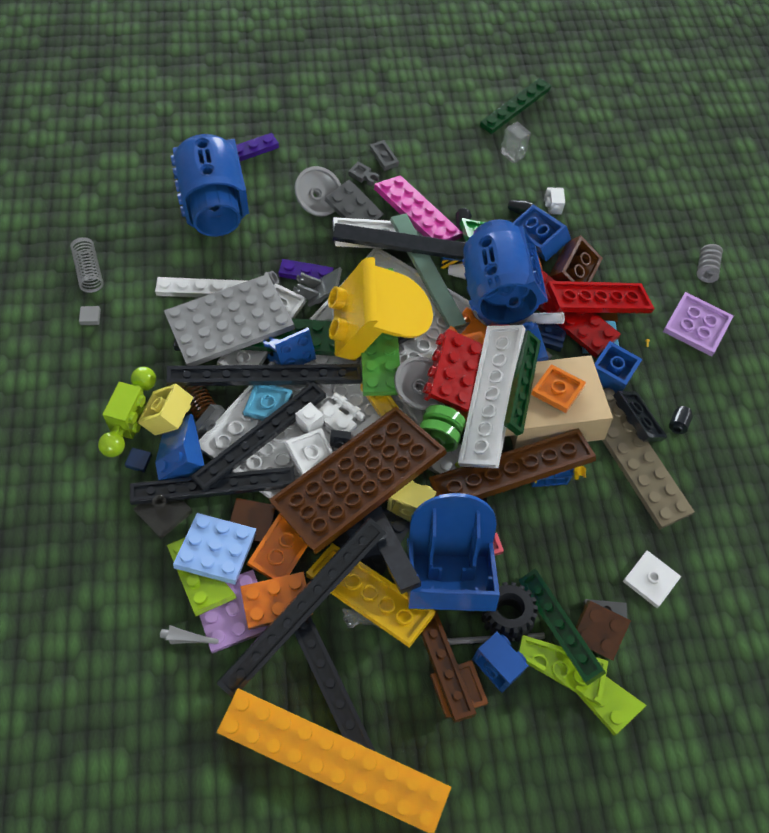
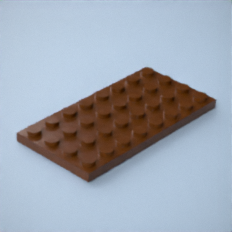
(356, 478)

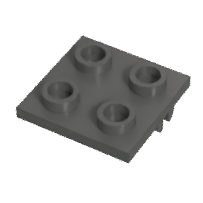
(319, 288)

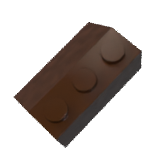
(576, 262)

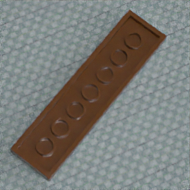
(518, 467)

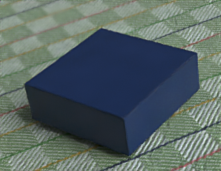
(138, 460)

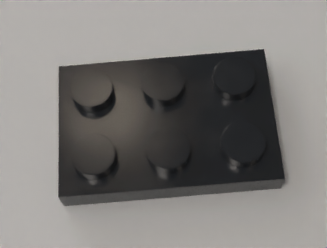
(639, 416)

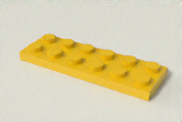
(377, 600)

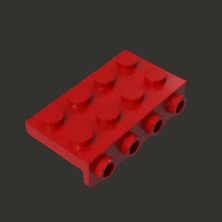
(453, 370)

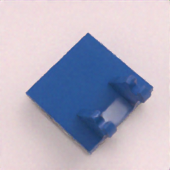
(292, 350)

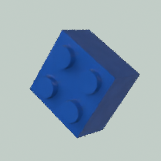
(616, 367)
(500, 661)

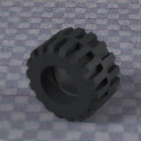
(517, 627)

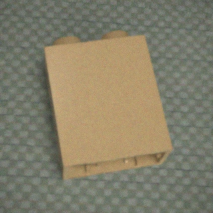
(588, 412)

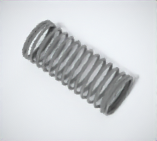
(77, 265)

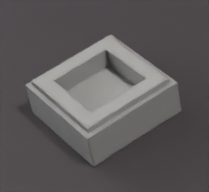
(89, 315)

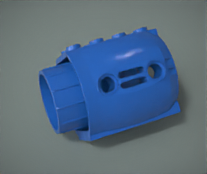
(210, 184)
(503, 273)

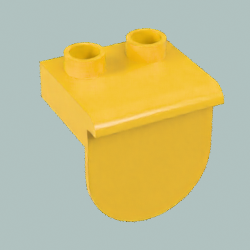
(374, 304)

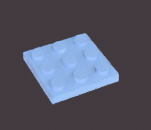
(215, 548)

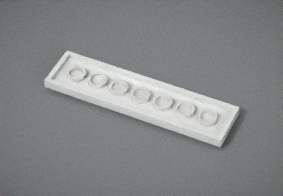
(491, 393)

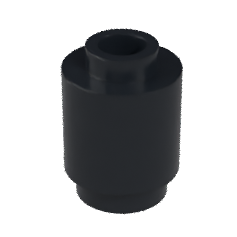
(681, 420)

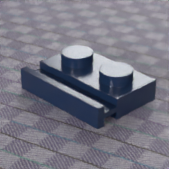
(552, 336)

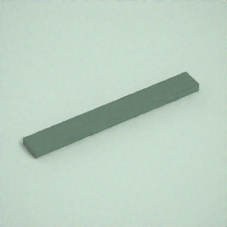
(431, 278)

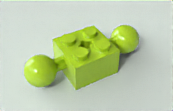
(125, 410)

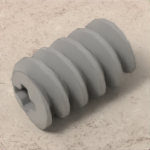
(709, 263)

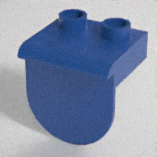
(453, 554)

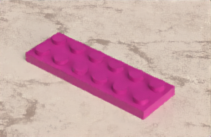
(421, 212)

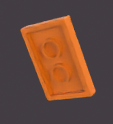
(278, 550)
(268, 598)

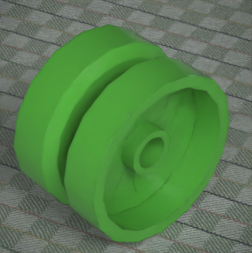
(444, 425)

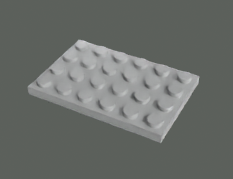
(228, 320)

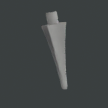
(177, 636)

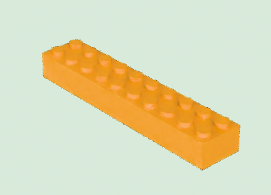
(335, 761)

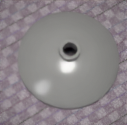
(317, 181)
(413, 374)

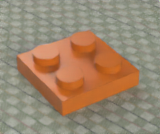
(558, 388)

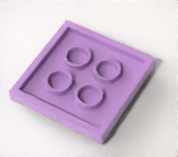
(698, 324)
(229, 620)

